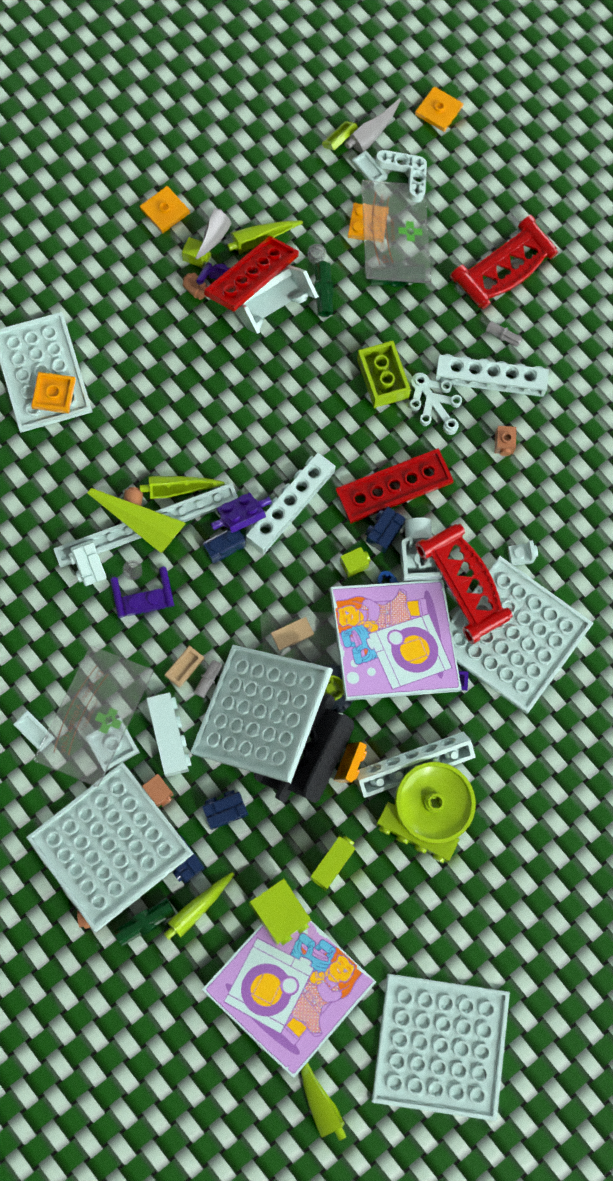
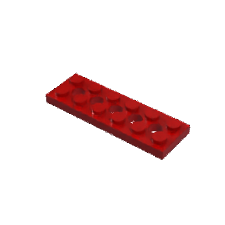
(242, 271)
(390, 497)

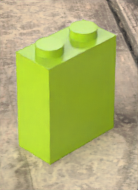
(333, 862)
(280, 913)

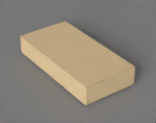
(292, 634)
(184, 666)

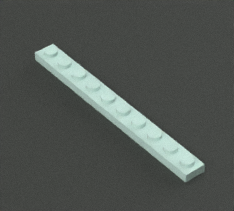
(122, 534)

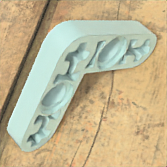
(412, 169)

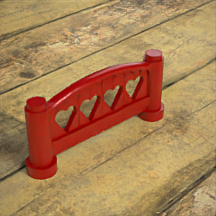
(531, 237)
(479, 621)

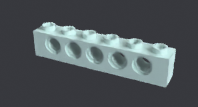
(483, 380)
(264, 541)
(390, 772)

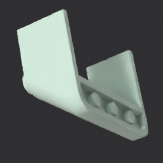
(289, 285)

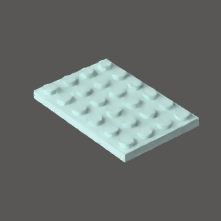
(35, 348)

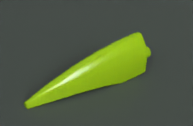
(249, 238)
(176, 485)
(196, 908)
(322, 1107)

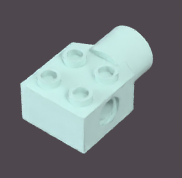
(412, 565)

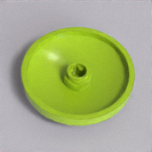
(435, 803)

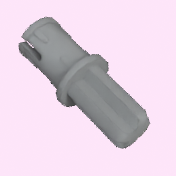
(504, 334)
(208, 679)

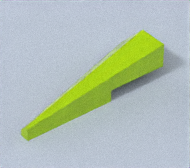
(150, 525)

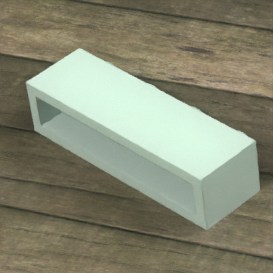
(167, 734)

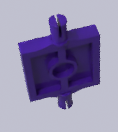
(240, 512)

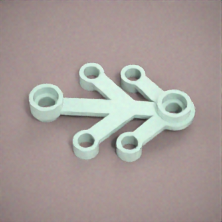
(434, 400)

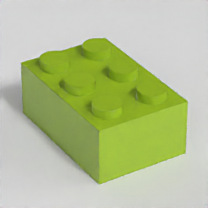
(383, 374)

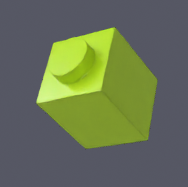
(190, 251)
(355, 562)

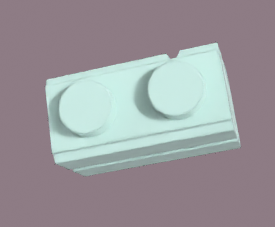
(88, 563)

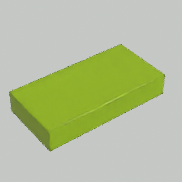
(339, 135)

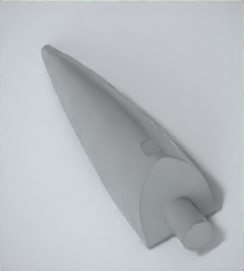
(371, 130)
(214, 231)

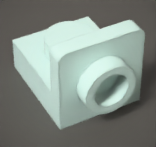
(522, 553)

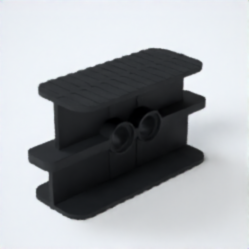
(321, 755)

